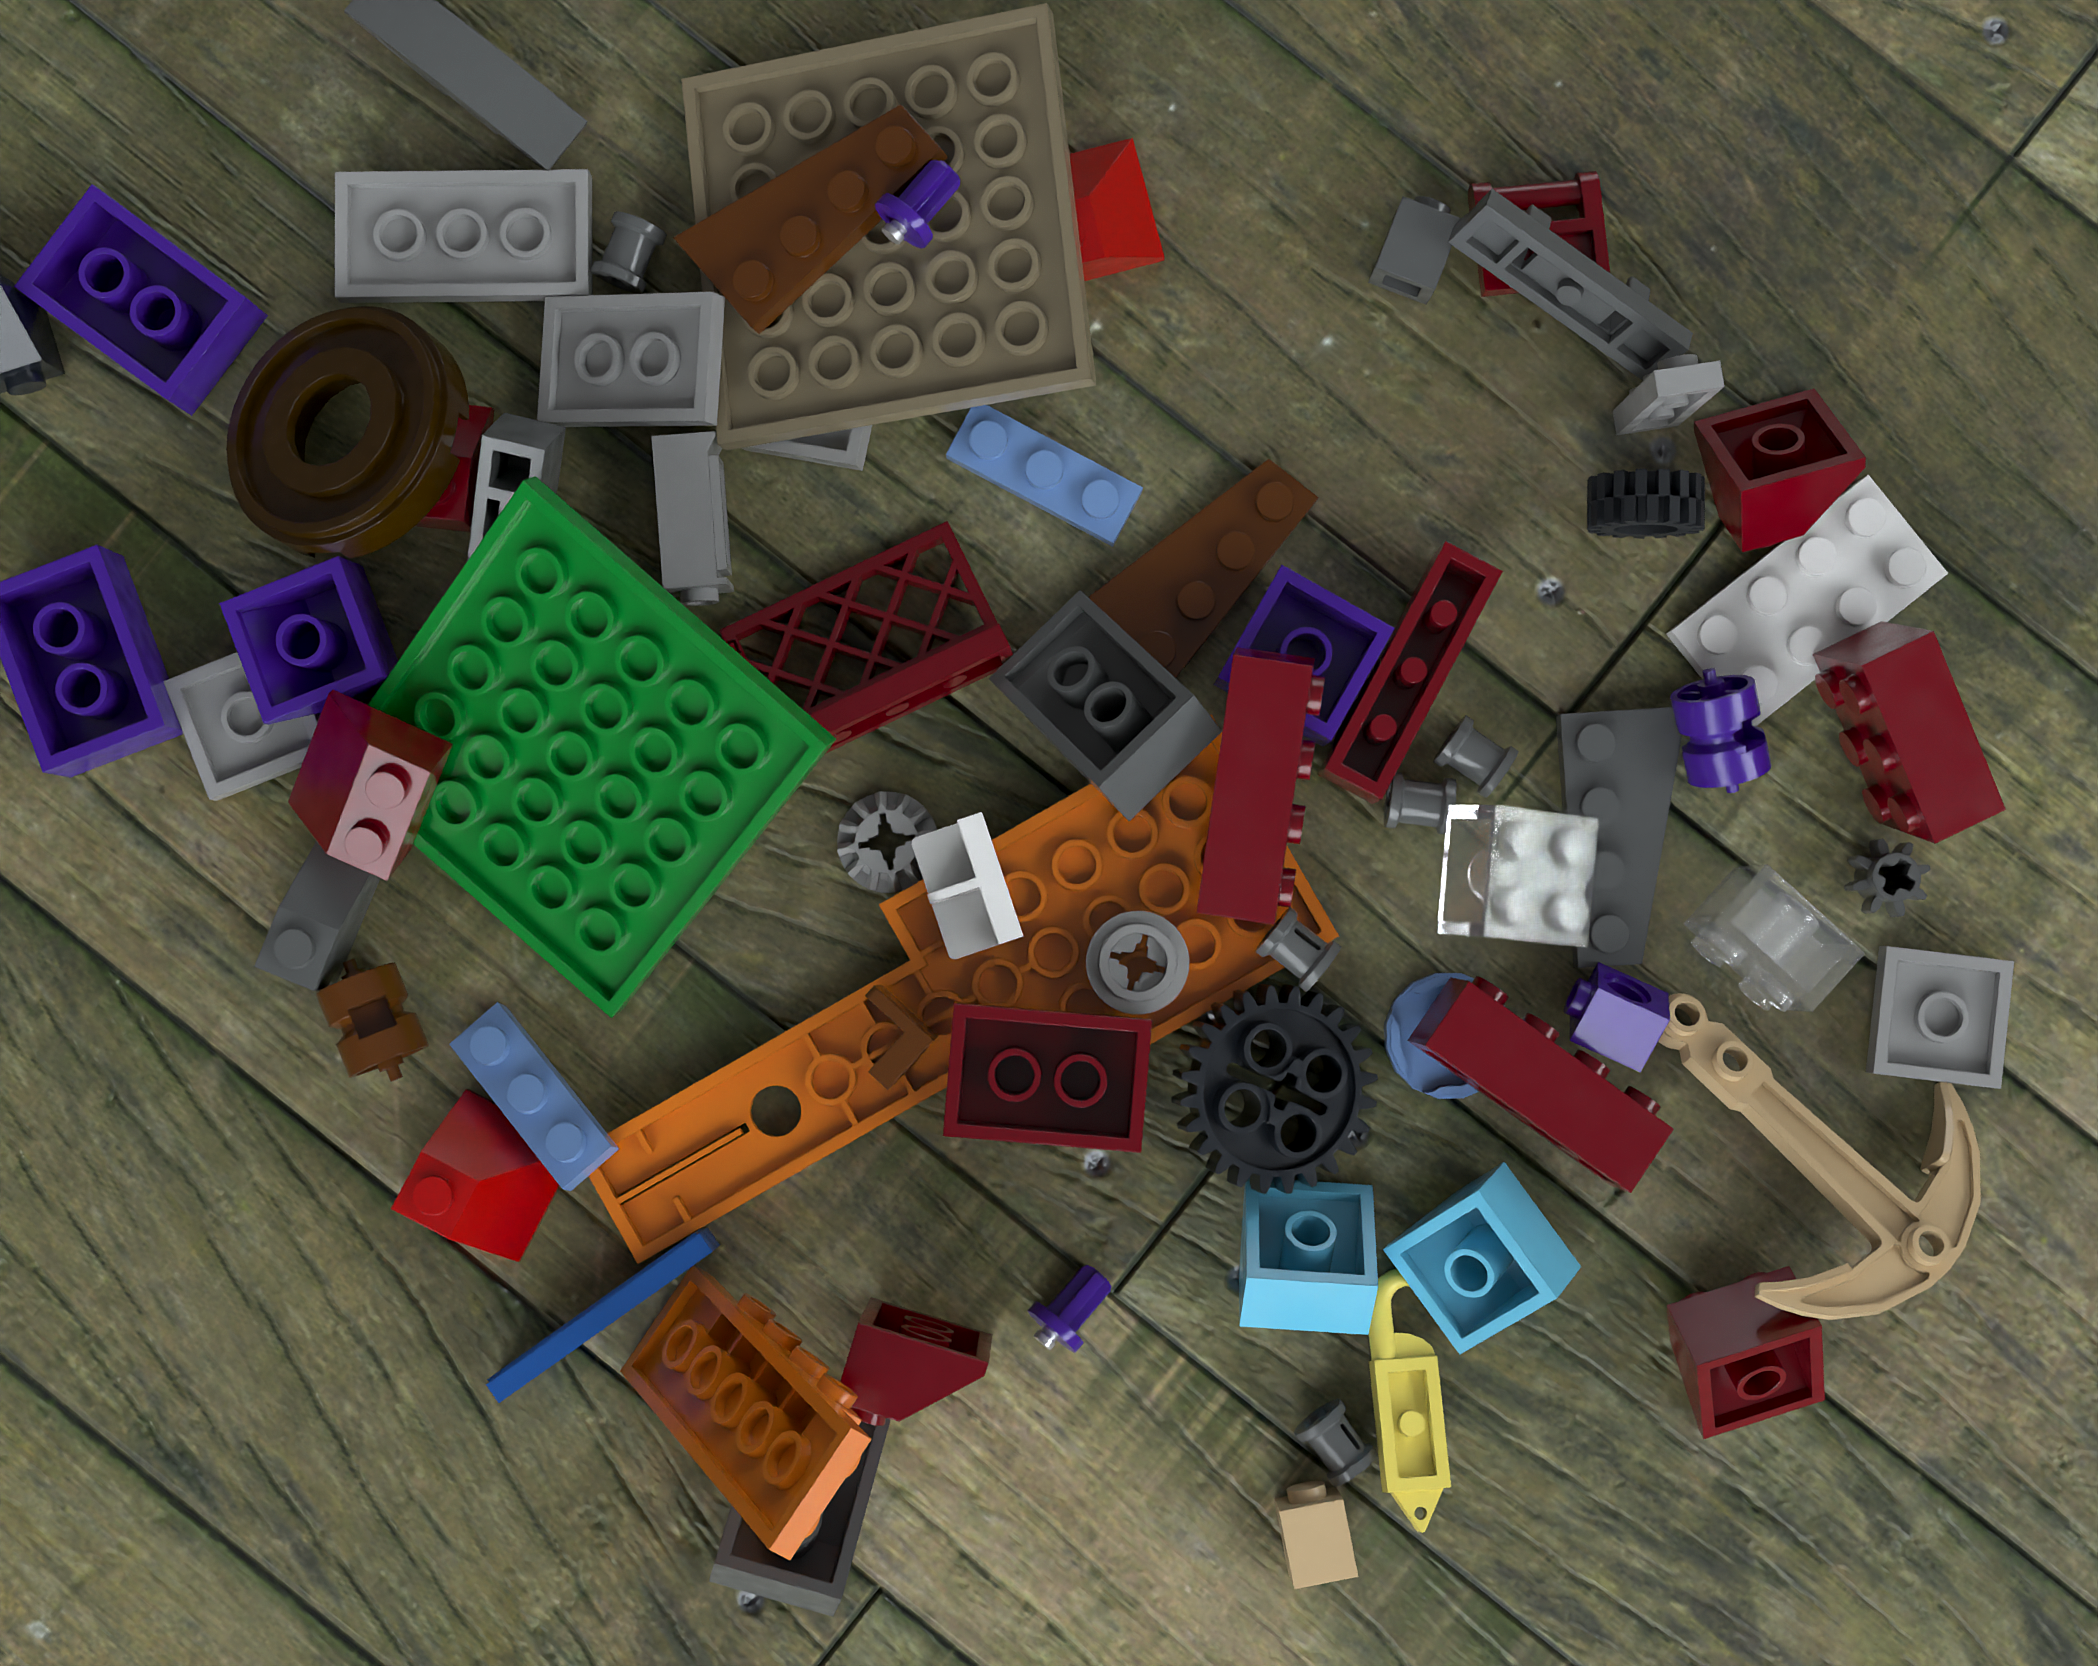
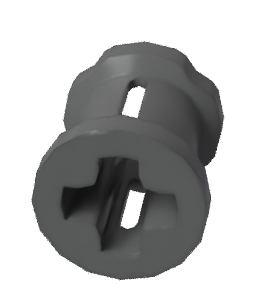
(628, 252)
(1476, 756)
(1418, 802)
(1298, 949)
(1336, 1442)

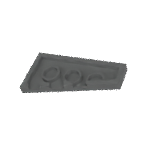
(1623, 774)

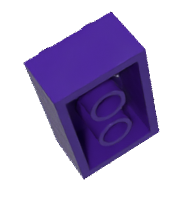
(141, 300)
(83, 662)

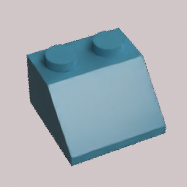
(1308, 1258)
(1483, 1259)

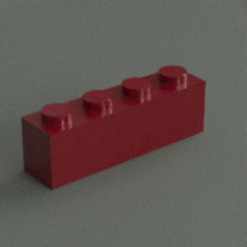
(1409, 672)
(1256, 785)
(1542, 1083)

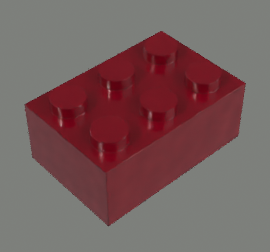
(1907, 731)
(1047, 1077)

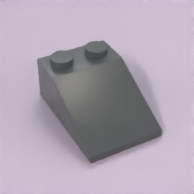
(1106, 704)
(822, 1563)

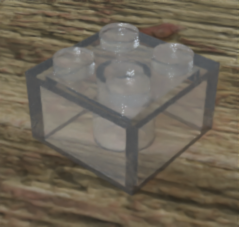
(1517, 875)
(1772, 940)

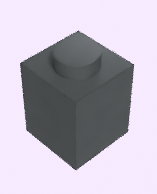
(1415, 249)

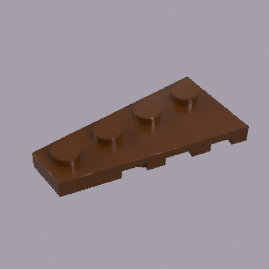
(802, 222)
(1199, 572)

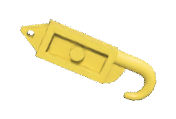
(1407, 1411)

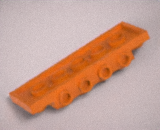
(749, 1407)

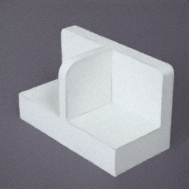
(966, 887)

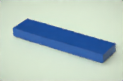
(602, 1313)

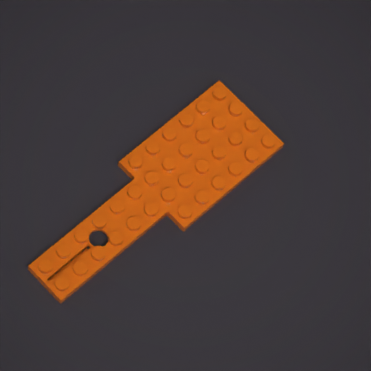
(1065, 879)

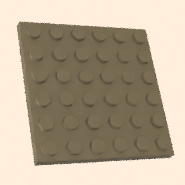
(893, 327)

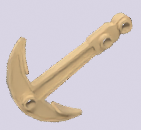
(1865, 1197)

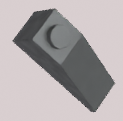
(510, 453)
(317, 921)

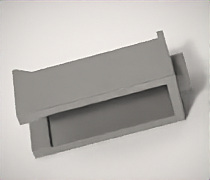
(692, 517)

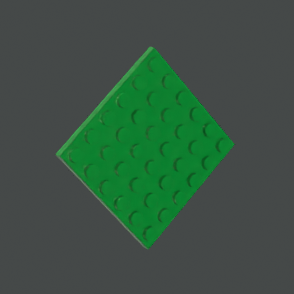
(598, 746)

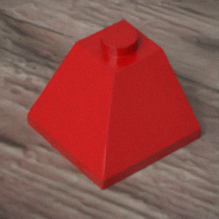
(1113, 210)
(478, 1181)

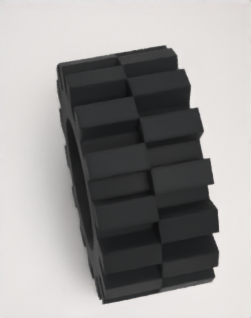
(1646, 503)

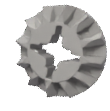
(863, 823)
(1164, 946)

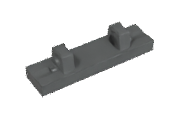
(1569, 284)

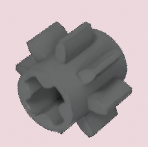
(1903, 872)

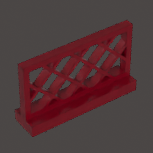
(905, 684)

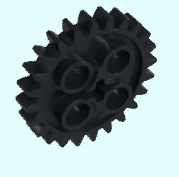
(1253, 1141)

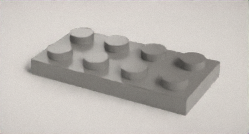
(462, 235)

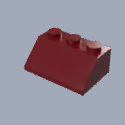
(909, 1361)

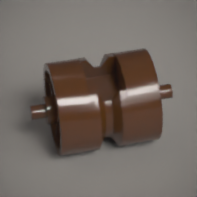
(372, 1019)

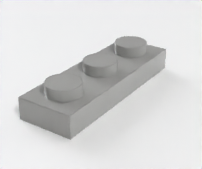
(1668, 394)

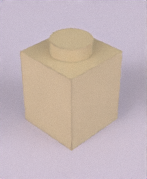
(1315, 1535)

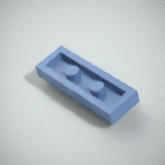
(1044, 473)
(534, 1096)

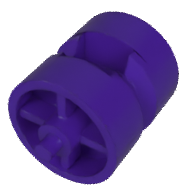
(1718, 721)

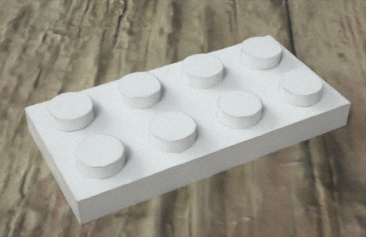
(1809, 593)

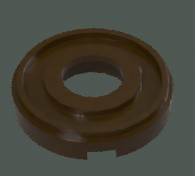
(394, 468)

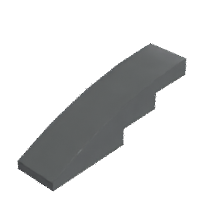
(473, 74)

